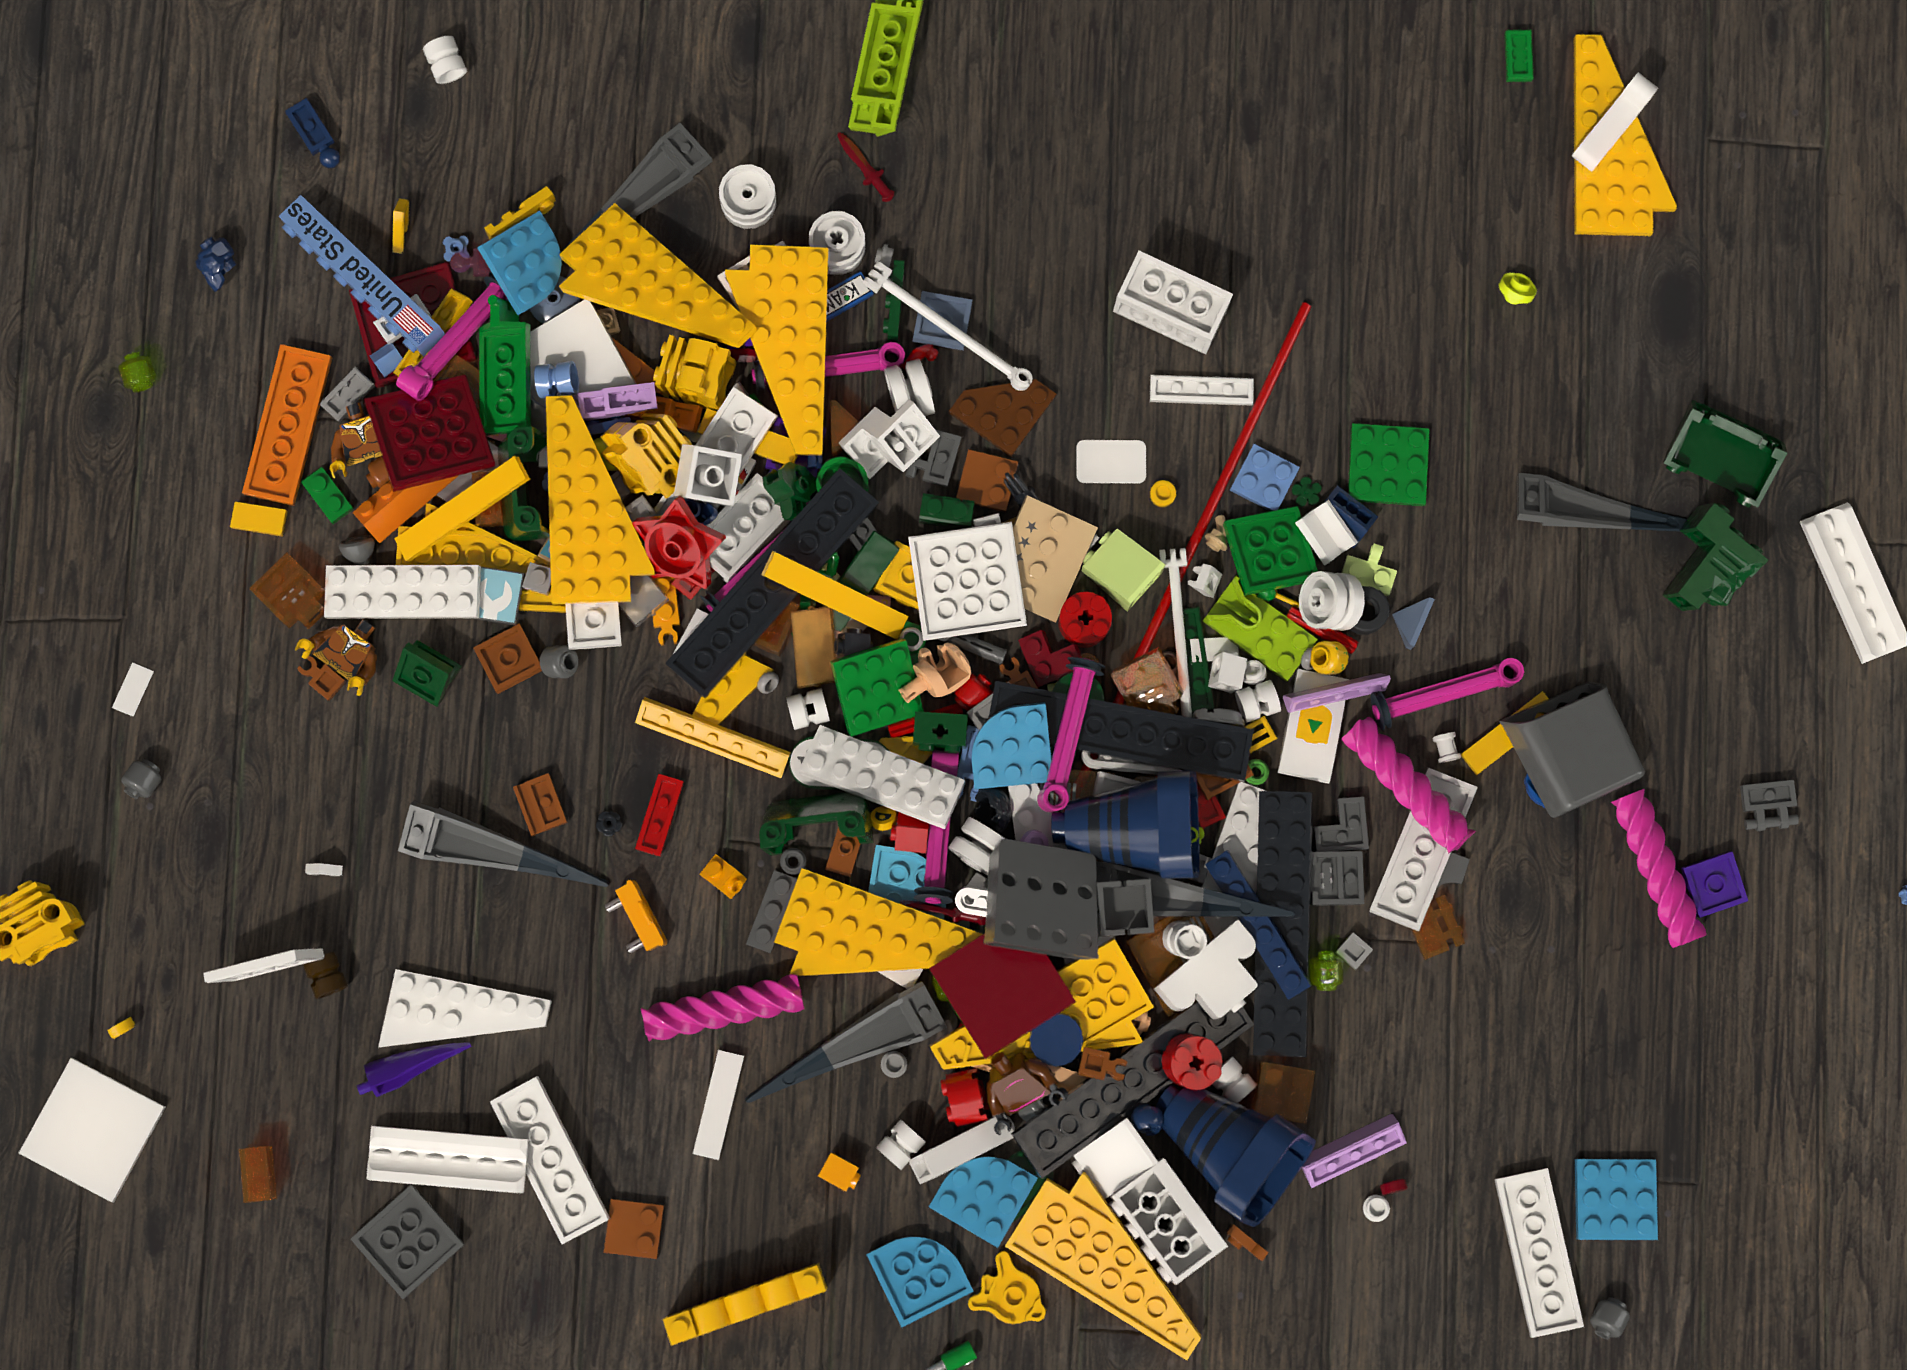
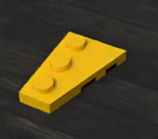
(540, 201)
(731, 691)

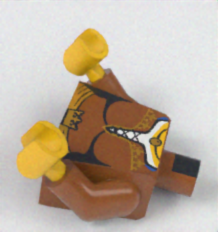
(353, 441)
(345, 652)

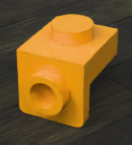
(723, 876)

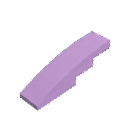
(616, 401)

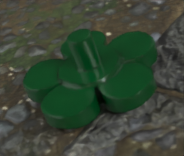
(1306, 492)

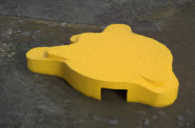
(1009, 1295)

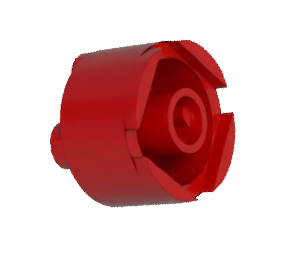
(1085, 604)
(1180, 1053)
(965, 1097)

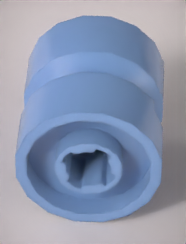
(555, 380)

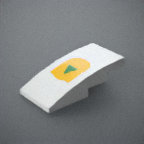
(1312, 733)

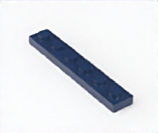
(1262, 929)

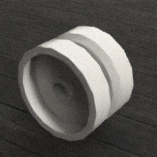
(759, 187)
(842, 228)
(913, 388)
(1331, 600)
(977, 852)

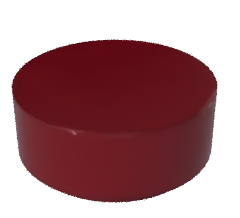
(1393, 1187)

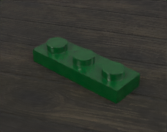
(891, 324)

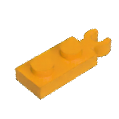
(668, 614)

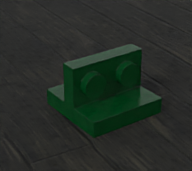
(425, 672)

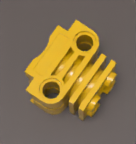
(694, 372)
(646, 453)
(33, 924)

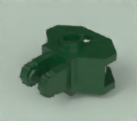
(789, 490)

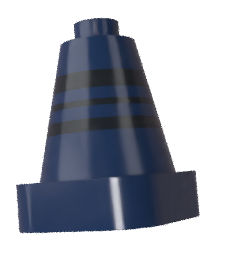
(1138, 825)
(1236, 1149)

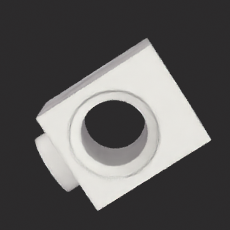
(1227, 671)

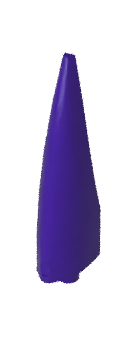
(397, 1070)

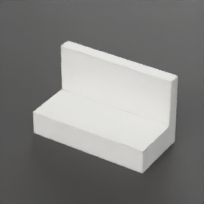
(1326, 532)

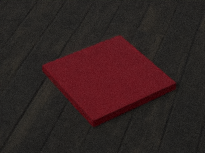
(431, 287)
(429, 436)
(1001, 992)

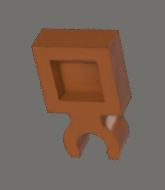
(1016, 678)
(324, 680)
(1097, 1063)
(1239, 1239)

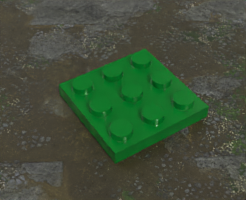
(1388, 464)
(1269, 550)
(871, 684)

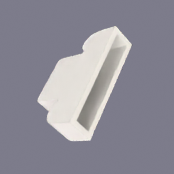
(1214, 977)

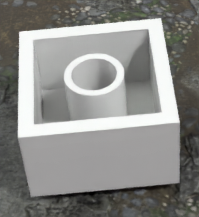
(707, 475)

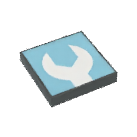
(500, 595)

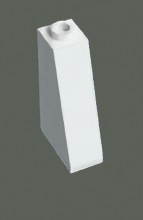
(959, 1150)

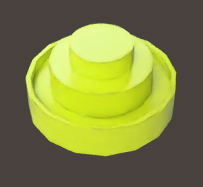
(1517, 288)

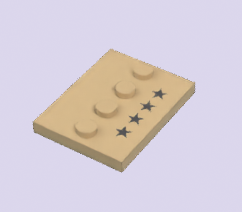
(1049, 555)

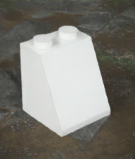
(1115, 1158)

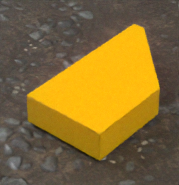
(400, 224)

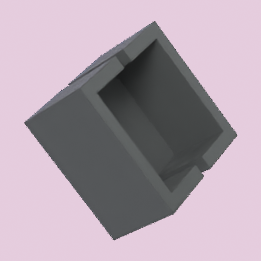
(1124, 908)

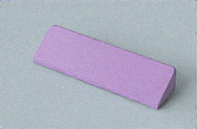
(1336, 692)
(1353, 1150)

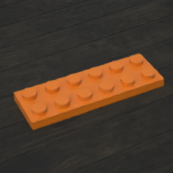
(287, 425)

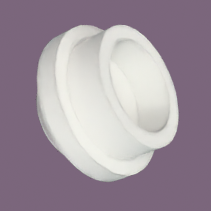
(1254, 672)
(1376, 1208)

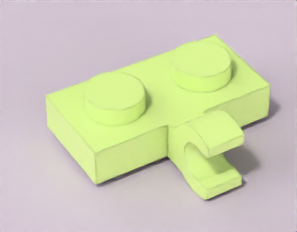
(1369, 571)

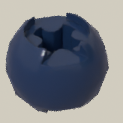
(1147, 1119)

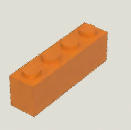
(390, 509)

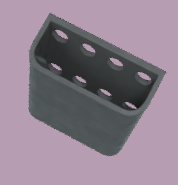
(1575, 749)
(1042, 900)

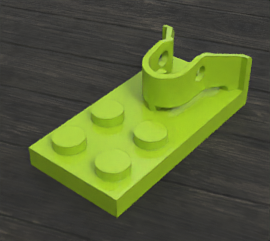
(1259, 630)

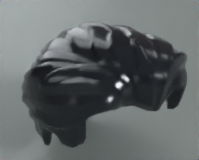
(993, 808)

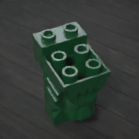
(1718, 563)

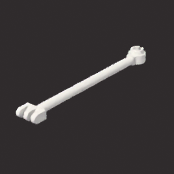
(882, 280)
(1178, 620)

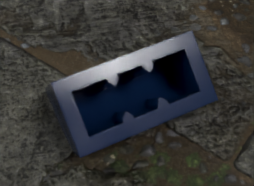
(1352, 512)

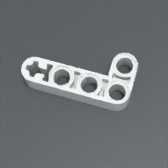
(1615, 122)

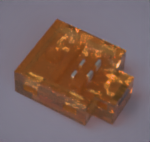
(290, 593)
(1149, 683)

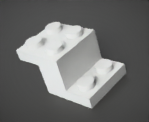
(889, 439)

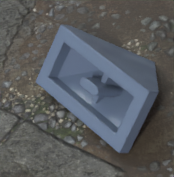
(1411, 621)

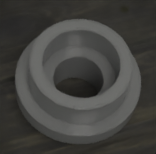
(793, 852)

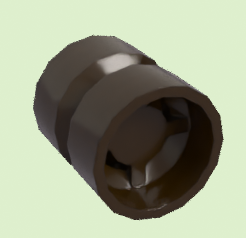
(325, 976)

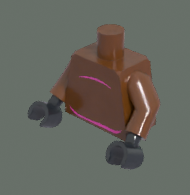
(1017, 1084)

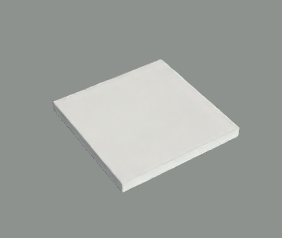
(580, 338)
(967, 581)
(92, 1130)

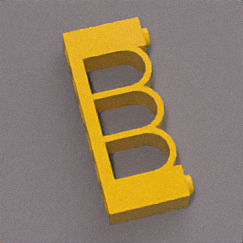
(745, 1304)

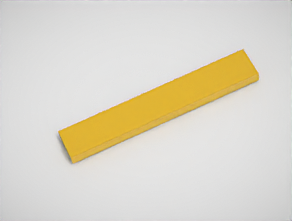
(462, 508)
(834, 595)
(712, 737)

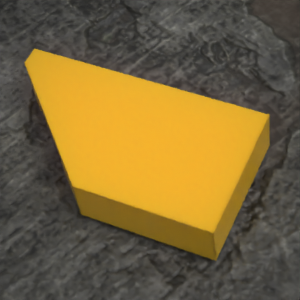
(904, 747)

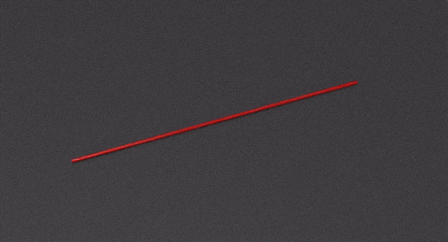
(1220, 486)

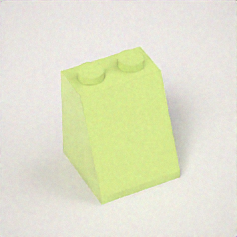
(1122, 568)

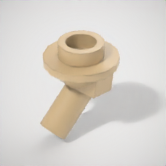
(1217, 538)

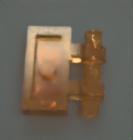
(1430, 936)

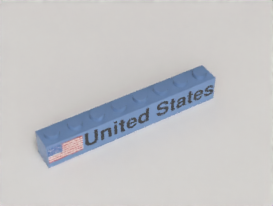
(361, 275)

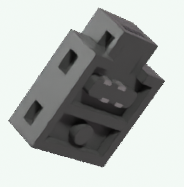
(1337, 878)

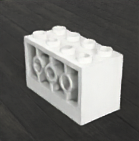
(1172, 302)
(1185, 1222)

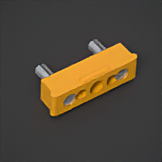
(640, 915)

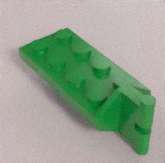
(504, 370)

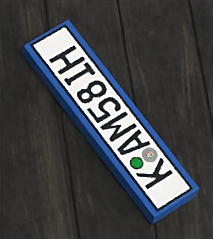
(846, 295)

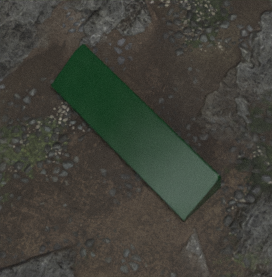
(866, 570)

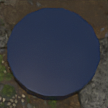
(1057, 1040)

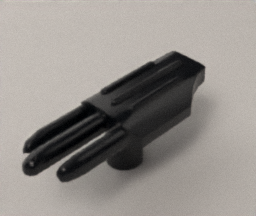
(1019, 495)

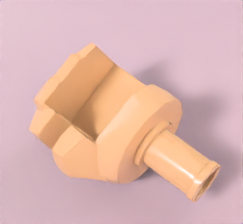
(938, 678)

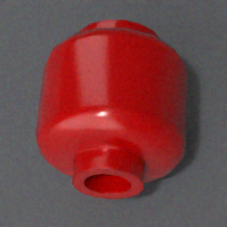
(973, 691)

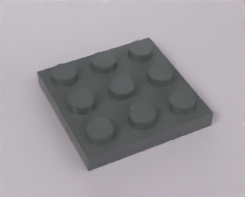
(407, 1241)

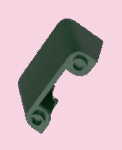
(1726, 453)
(519, 518)
(782, 816)

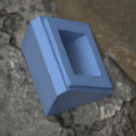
(386, 359)

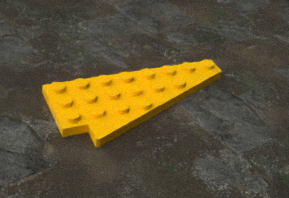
(1628, 180)
(635, 273)
(788, 305)
(589, 528)
(479, 547)
(859, 932)
(1105, 1004)
(1091, 1251)

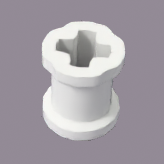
(1446, 747)

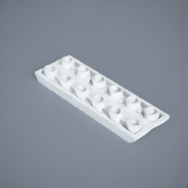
(1855, 582)
(447, 1159)

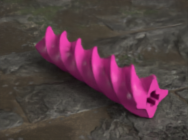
(1409, 787)
(1657, 865)
(718, 1008)

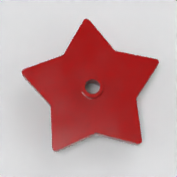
(679, 543)

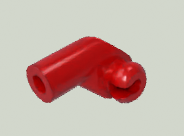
(925, 351)

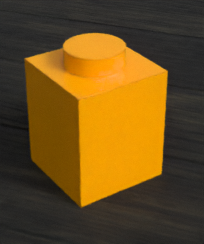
(840, 1172)

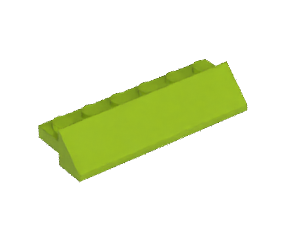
(884, 65)

